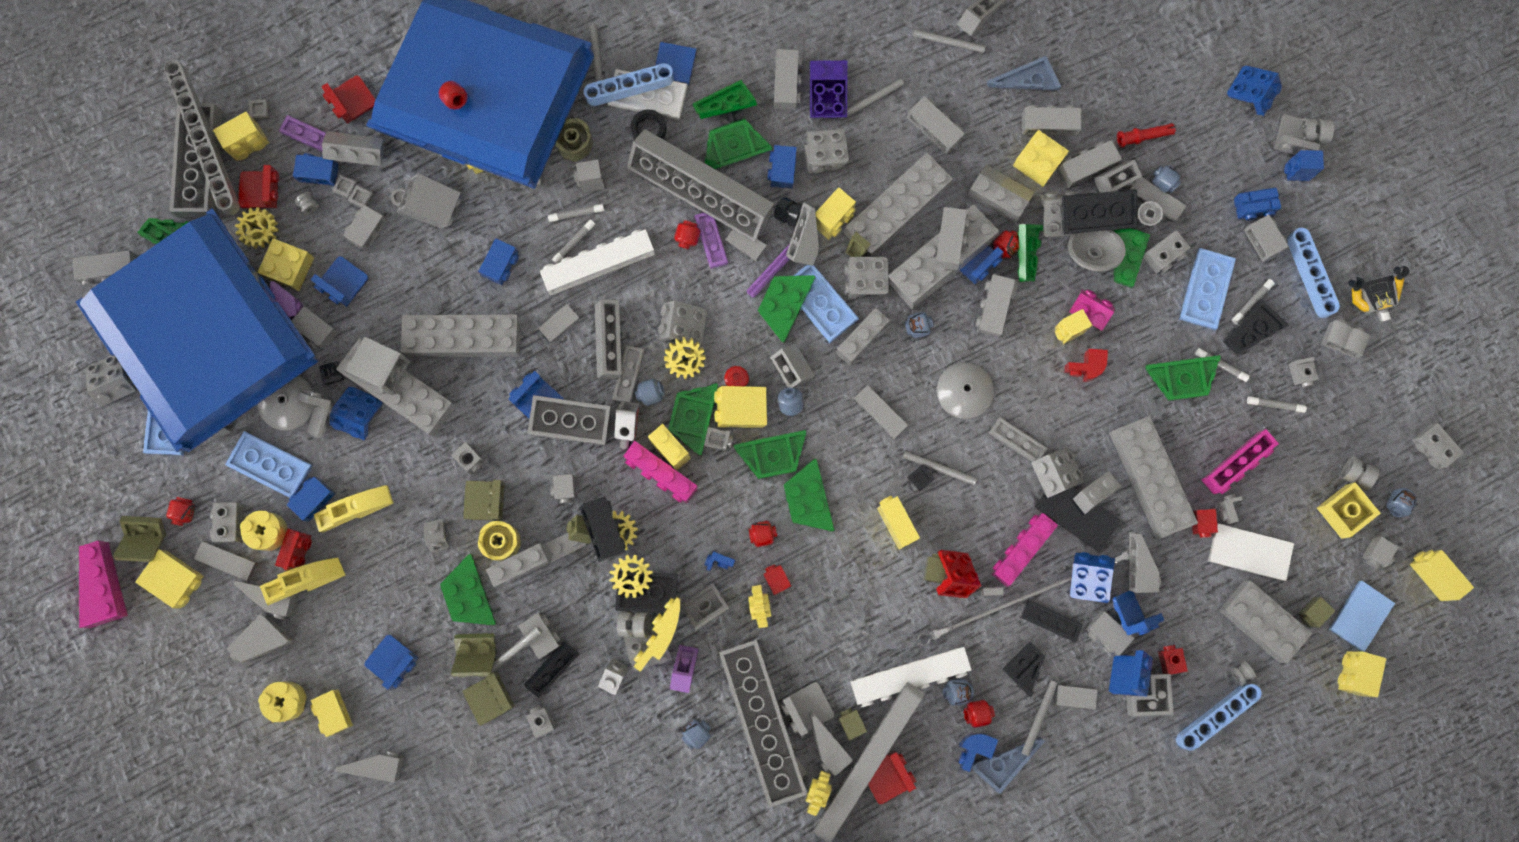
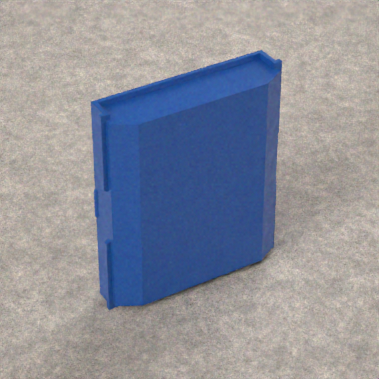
(515, 81)
(196, 331)

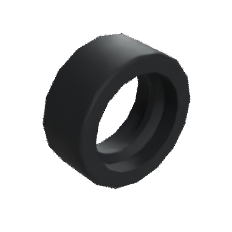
(648, 114)

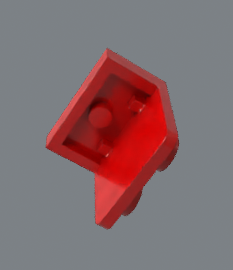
(349, 99)
(259, 188)
(891, 778)

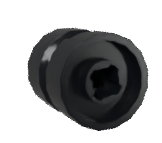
(787, 211)

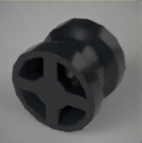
(735, 116)

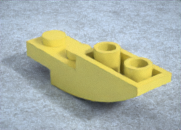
(353, 507)
(301, 578)
(665, 628)

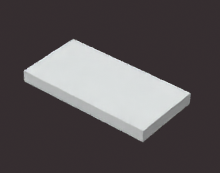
(665, 100)
(1251, 552)

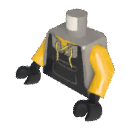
(1379, 294)

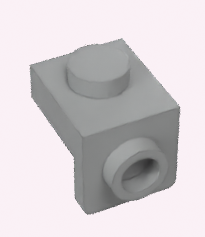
(718, 439)
(1227, 511)
(435, 535)
(613, 676)

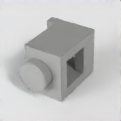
(1298, 372)

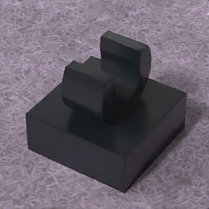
(330, 374)

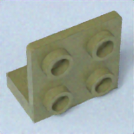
(484, 500)
(474, 654)
(488, 698)

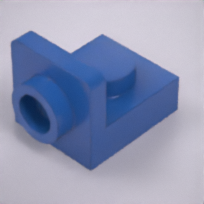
(723, 561)

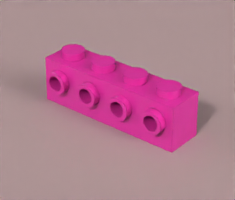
(1239, 462)
(661, 472)
(1024, 549)

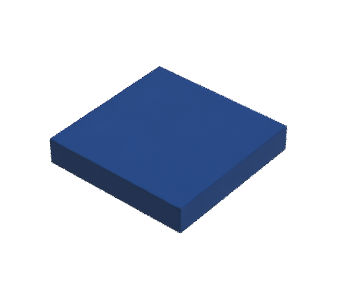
(679, 58)

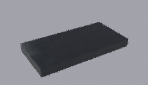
(1099, 211)
(1092, 528)

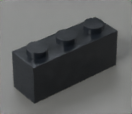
(602, 529)

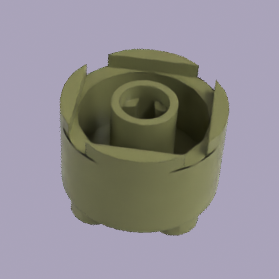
(582, 143)

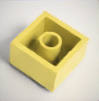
(241, 136)
(1040, 158)
(834, 213)
(285, 264)
(1348, 510)
(1361, 673)

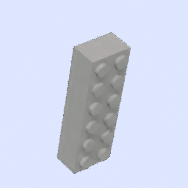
(189, 187)
(900, 204)
(918, 276)
(460, 335)
(410, 399)
(1153, 478)

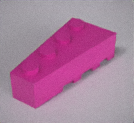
(98, 586)

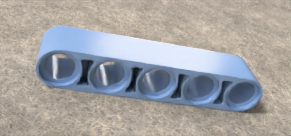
(619, 82)
(1313, 282)
(1227, 712)

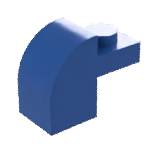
(974, 744)

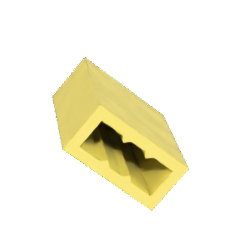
(741, 407)
(669, 447)
(897, 522)
(1441, 575)
(170, 579)

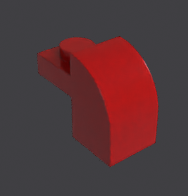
(1094, 365)

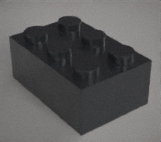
(654, 599)

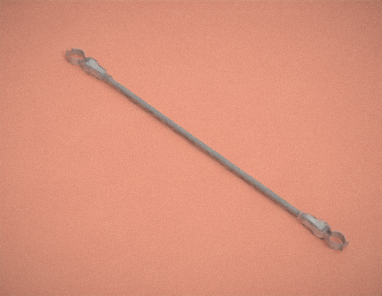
(937, 633)

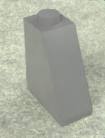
(259, 639)

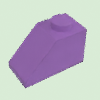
(287, 301)
(684, 669)

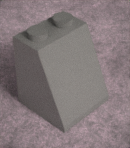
(429, 201)
(377, 365)

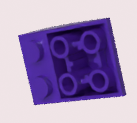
(828, 88)

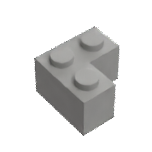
(1158, 700)

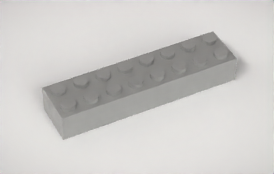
(699, 185)
(763, 723)

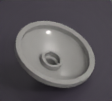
(1097, 250)
(960, 402)
(290, 413)

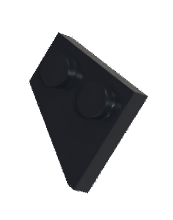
(1025, 668)

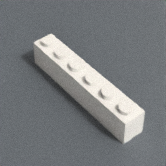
(597, 262)
(917, 673)

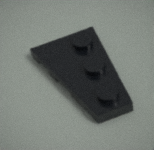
(1254, 327)

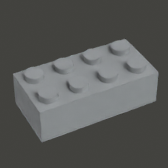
(569, 420)
(1265, 622)

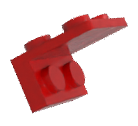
(293, 550)
(961, 575)

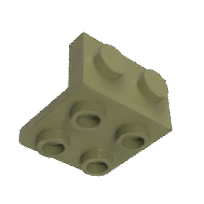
(140, 539)

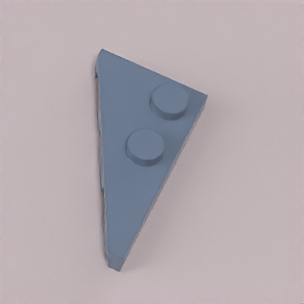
(1034, 75)
(1004, 766)

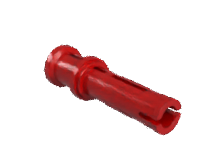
(1136, 136)

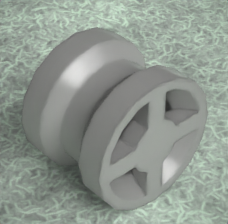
(306, 203)
(1243, 673)

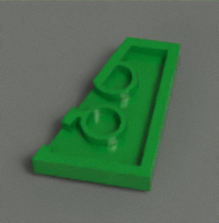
(725, 100)
(1028, 245)
(1135, 246)

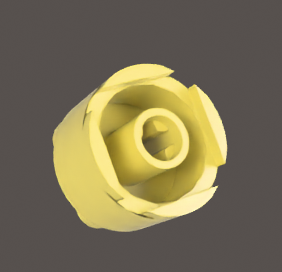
(253, 528)
(488, 538)
(271, 700)

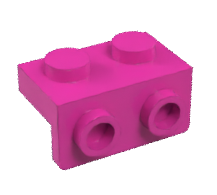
(1097, 310)

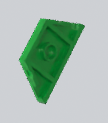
(733, 143)
(784, 301)
(1185, 377)
(692, 416)
(772, 455)
(808, 499)
(466, 595)

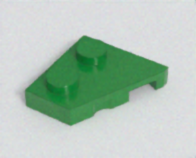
(157, 230)

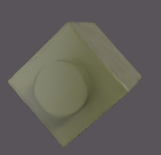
(577, 530)
(934, 569)
(1316, 612)
(852, 723)

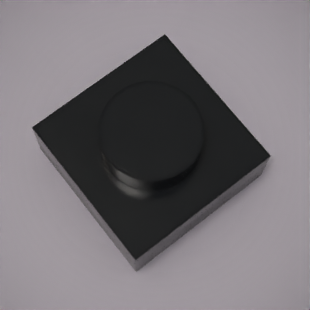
(921, 478)

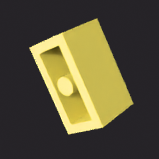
(1072, 326)
(331, 713)

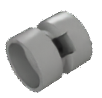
(1319, 131)
(1150, 213)
(1361, 474)
(631, 624)

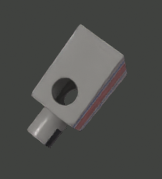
(626, 423)

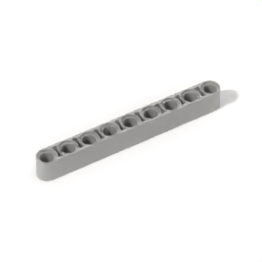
(198, 129)
(868, 762)

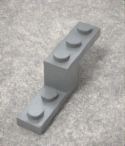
(532, 559)

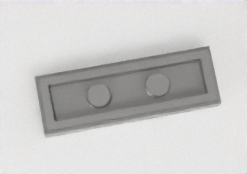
(1147, 191)
(630, 370)
(880, 412)
(1017, 440)
(225, 561)

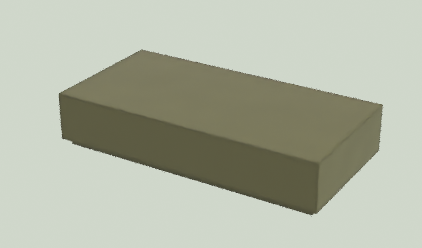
(857, 246)

